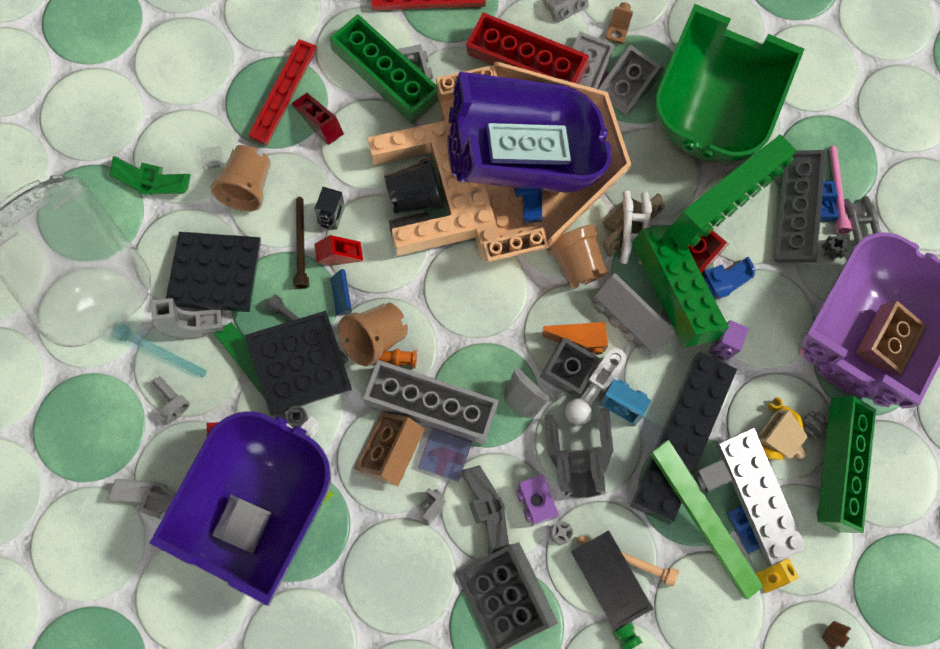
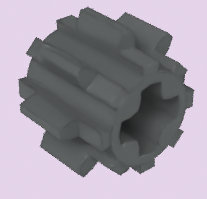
(832, 242)
(814, 424)

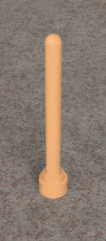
(667, 575)

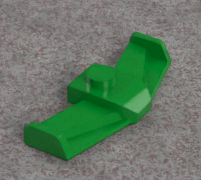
(148, 178)

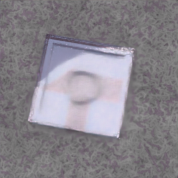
(445, 454)

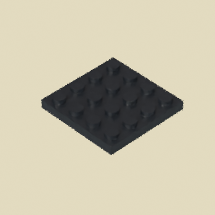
(214, 271)
(298, 362)

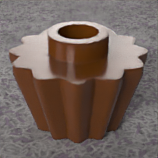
(836, 635)

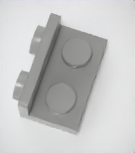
(565, 8)

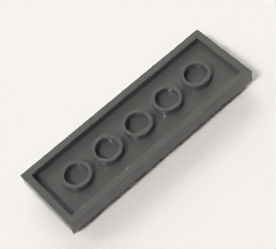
(801, 207)

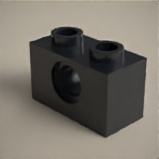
(329, 208)

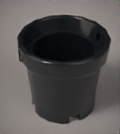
(414, 188)

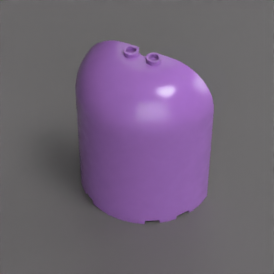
(876, 273)

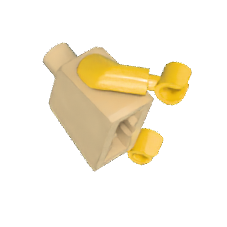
(783, 433)

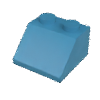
(625, 401)

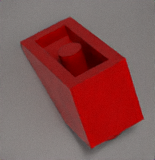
(338, 251)

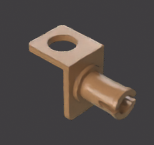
(620, 22)

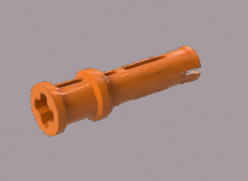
(398, 357)

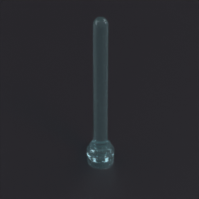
(123, 333)

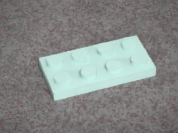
(528, 144)

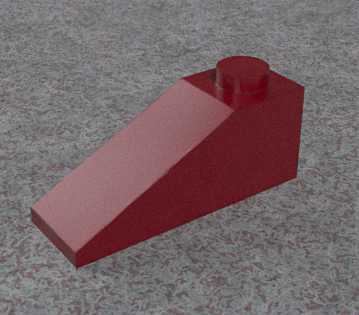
(318, 118)

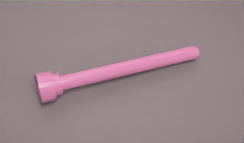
(842, 224)

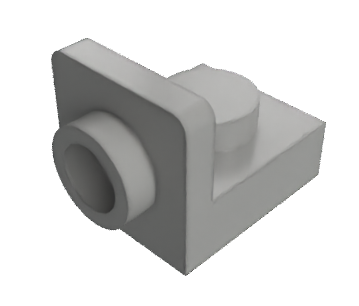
(432, 510)

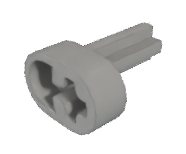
(176, 404)

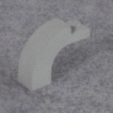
(184, 323)

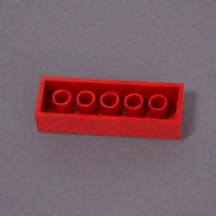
(509, 44)

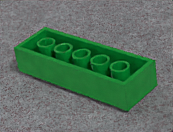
(384, 68)
(680, 287)
(846, 465)

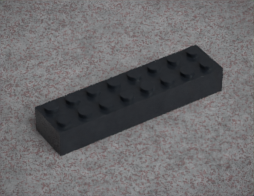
(688, 432)

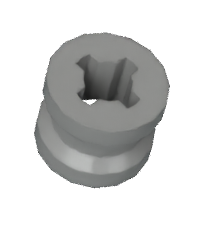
(561, 529)

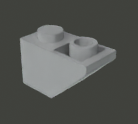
(713, 477)

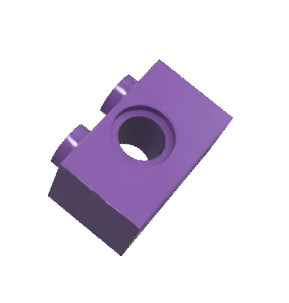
(730, 342)
(537, 487)

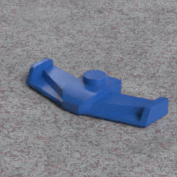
(531, 204)
(724, 282)

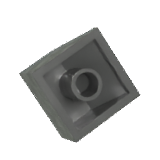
(569, 366)

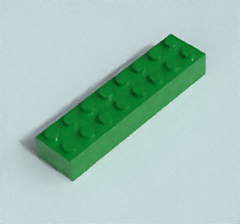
(731, 192)

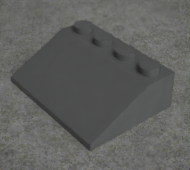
(506, 597)

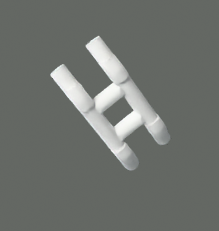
(645, 218)

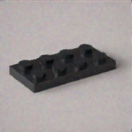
(612, 580)

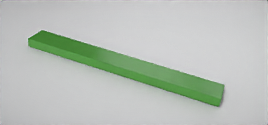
(706, 519)

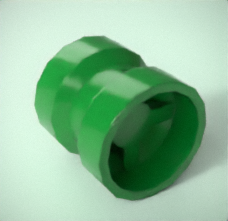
(627, 637)

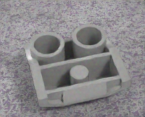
(524, 395)
(242, 524)

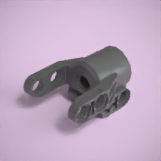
(581, 470)

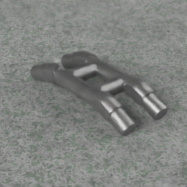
(857, 221)

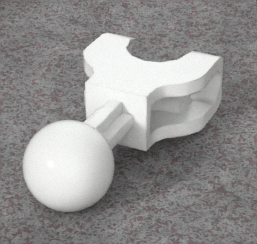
(579, 410)

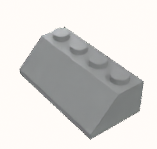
(632, 316)

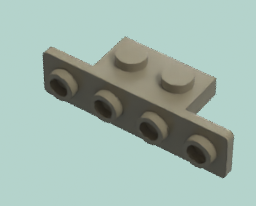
(615, 223)

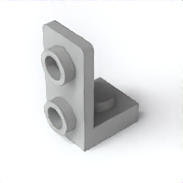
(416, 54)

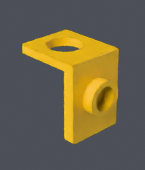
(777, 575)

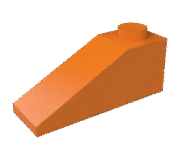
(586, 335)

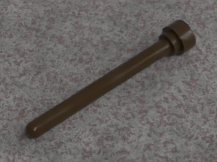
(300, 280)

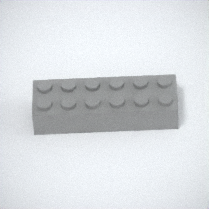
(430, 402)

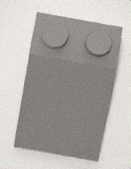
(631, 79)

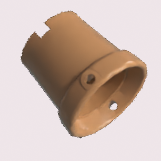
(242, 179)
(579, 256)
(371, 333)

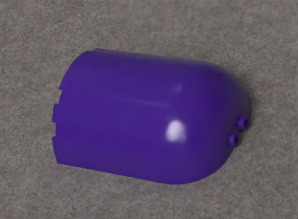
(504, 100)
(264, 466)

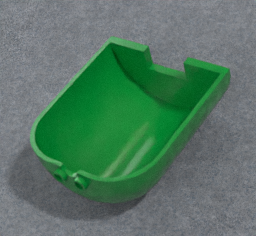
(723, 89)

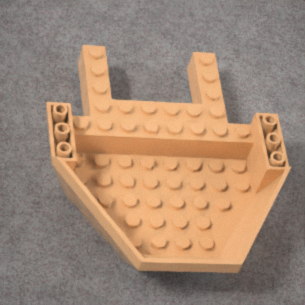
(492, 211)

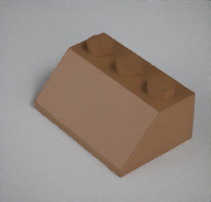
(891, 338)
(390, 448)

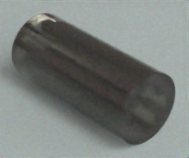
(407, 220)

